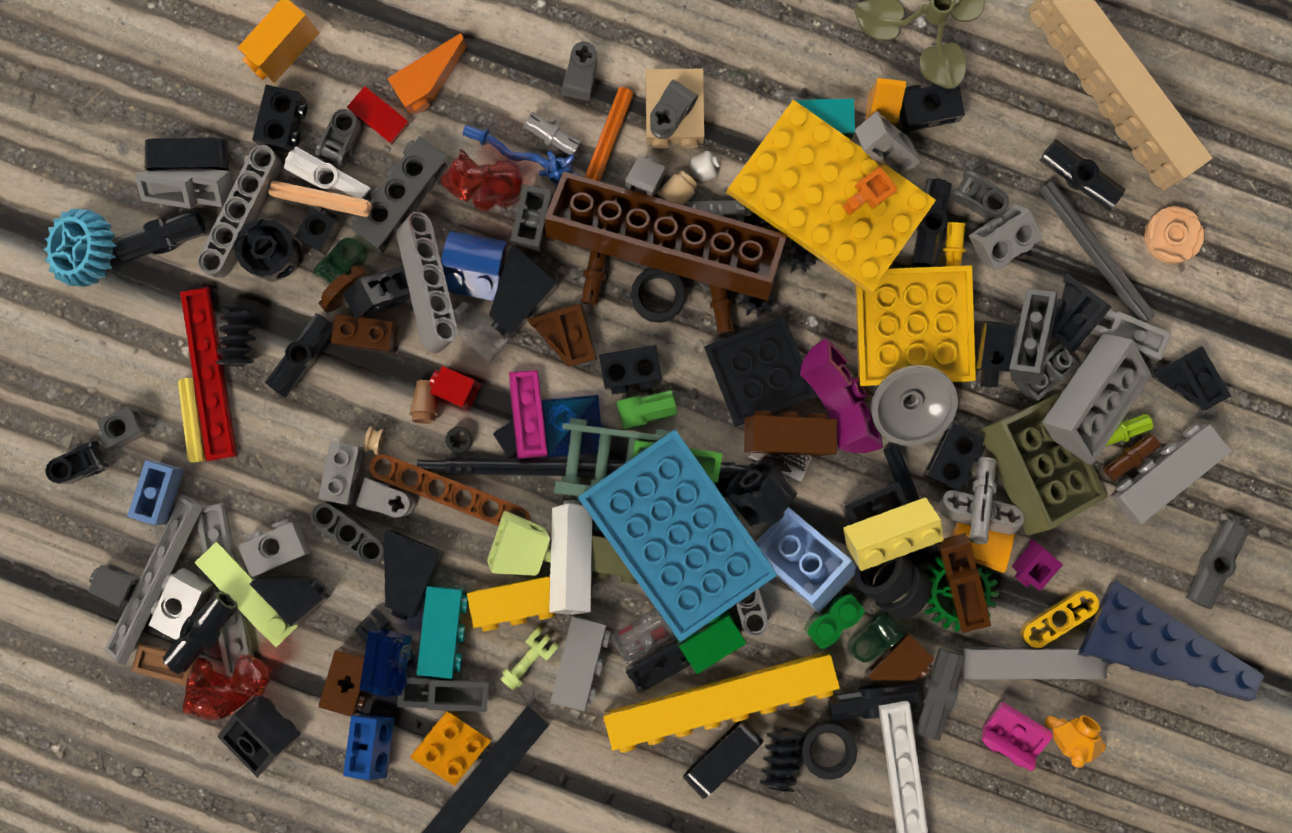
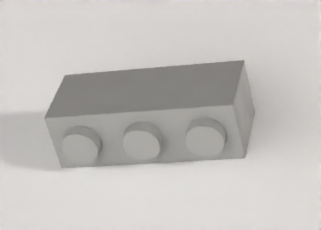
(580, 663)

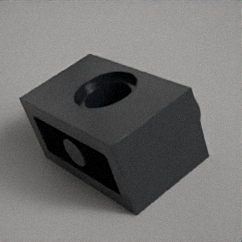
(917, 116)

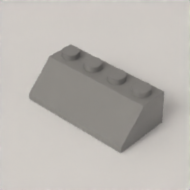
(1098, 397)

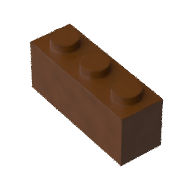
(790, 434)

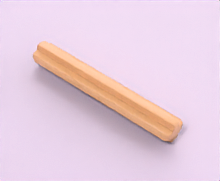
(320, 198)

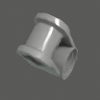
(381, 498)

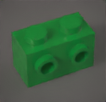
(712, 642)

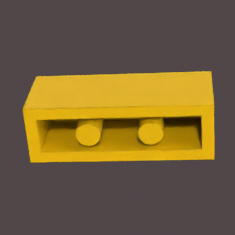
(510, 603)

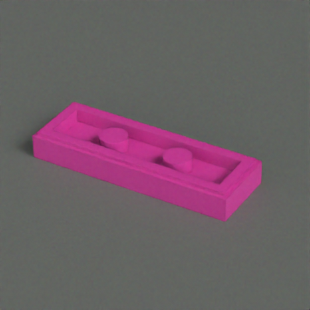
(527, 414)

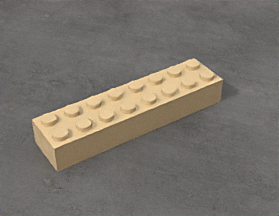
(1121, 88)

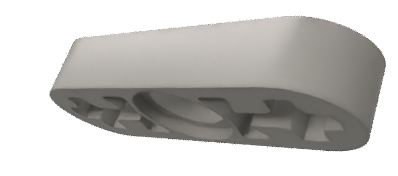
(998, 510)

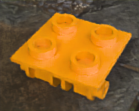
(450, 748)

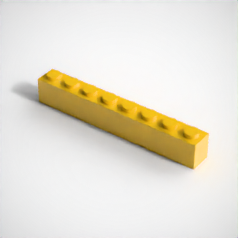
(721, 700)

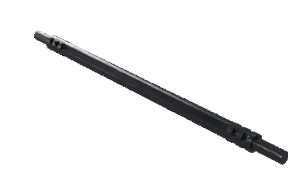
(537, 467)

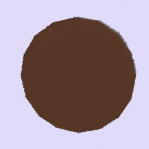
(333, 296)

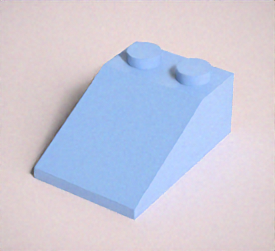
(806, 560)

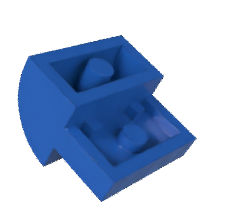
(473, 264)

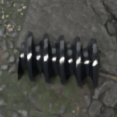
(237, 336)
(782, 759)

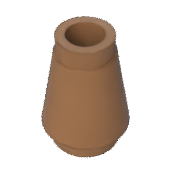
(423, 404)

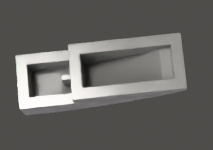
(185, 187)

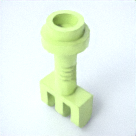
(512, 678)

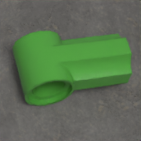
(640, 410)

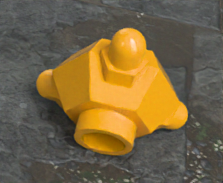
(1077, 738)

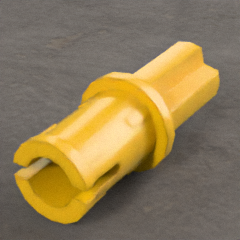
(954, 243)

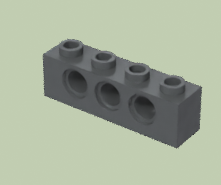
(416, 188)

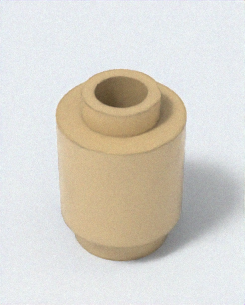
(678, 188)

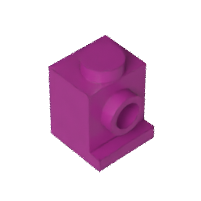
(1036, 566)

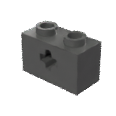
(530, 218)

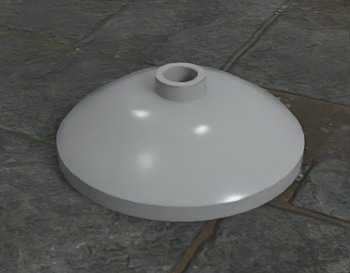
(921, 416)

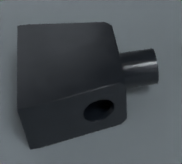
(991, 338)

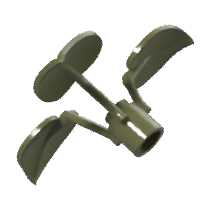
(939, 64)

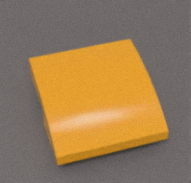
(995, 552)

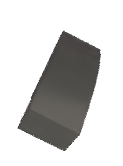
(444, 694)

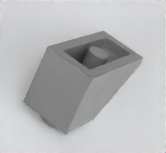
(645, 176)

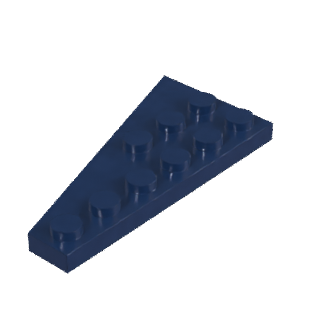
(1155, 643)

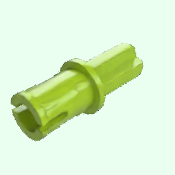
(1131, 428)

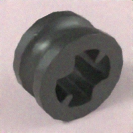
(454, 432)

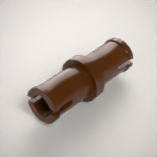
(593, 278)
(722, 310)
(1131, 457)

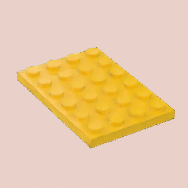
(804, 179)

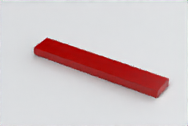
(208, 376)

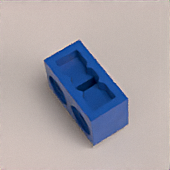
(368, 747)

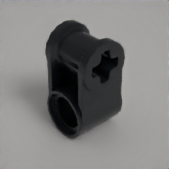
(81, 463)

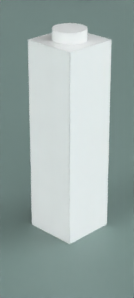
(570, 559)

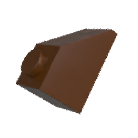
(902, 661)

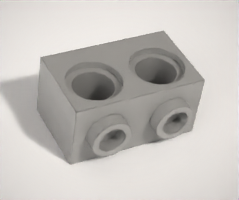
(887, 144)
(1003, 232)
(341, 473)

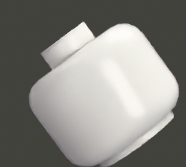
(704, 166)

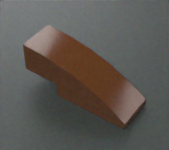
(964, 582)

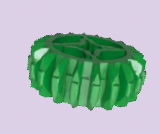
(936, 590)

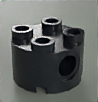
(267, 250)
(761, 492)

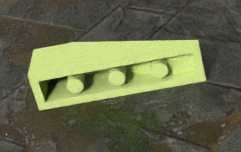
(235, 581)

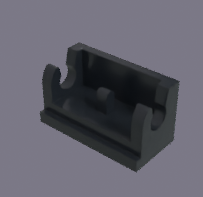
(657, 666)

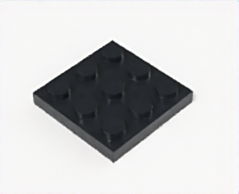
(759, 370)

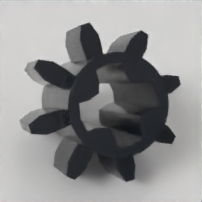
(795, 263)
(751, 307)

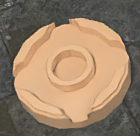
(1174, 235)

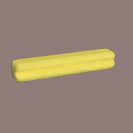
(191, 421)

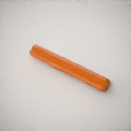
(609, 134)

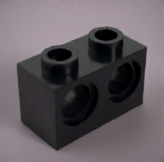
(272, 119)
(377, 292)
(629, 361)
(947, 453)

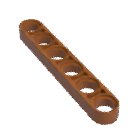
(452, 487)

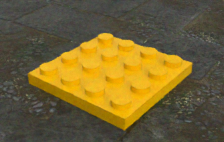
(917, 320)

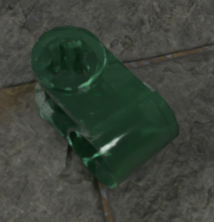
(337, 261)
(876, 637)

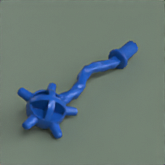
(554, 167)

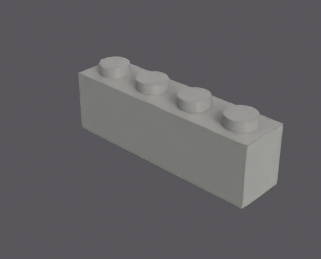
(1170, 473)

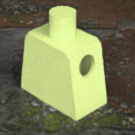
(519, 547)

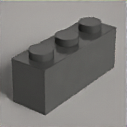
(1033, 336)

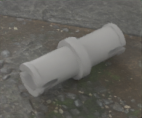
(552, 134)

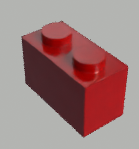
(454, 387)

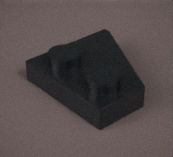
(1077, 314)
(1194, 379)

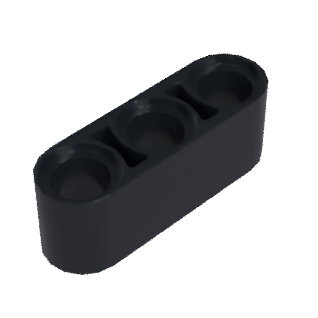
(186, 153)
(723, 759)

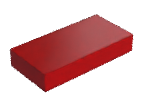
(378, 115)

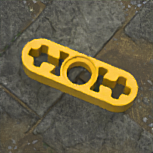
(1073, 601)

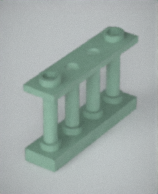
(570, 482)

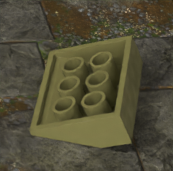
(1037, 471)

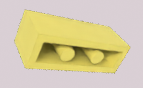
(893, 534)

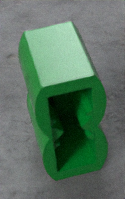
(828, 625)

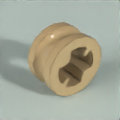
(374, 440)

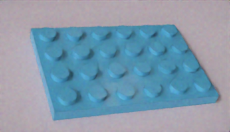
(677, 535)

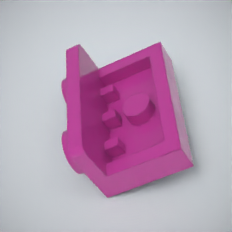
(1015, 736)

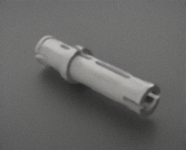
(983, 498)

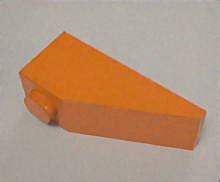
(424, 78)

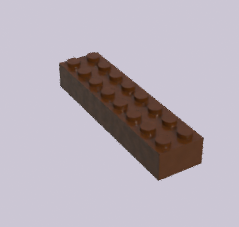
(664, 235)

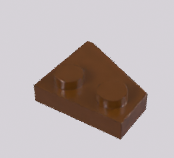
(567, 334)

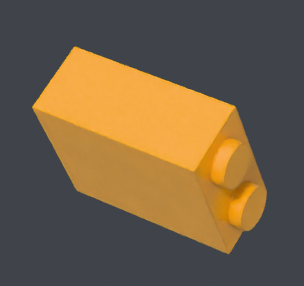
(277, 41)

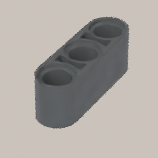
(336, 528)

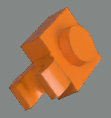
(872, 190)

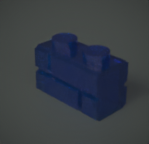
(385, 663)

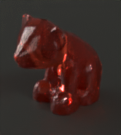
(485, 183)
(217, 696)

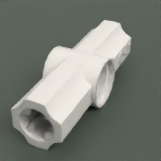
(313, 171)

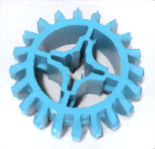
(79, 247)

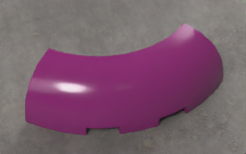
(842, 398)

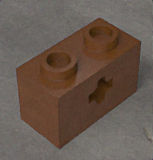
(365, 333)
(335, 694)

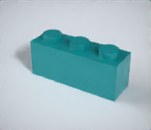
(442, 631)

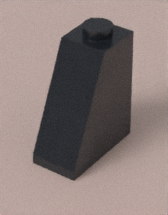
(519, 293)
(408, 572)

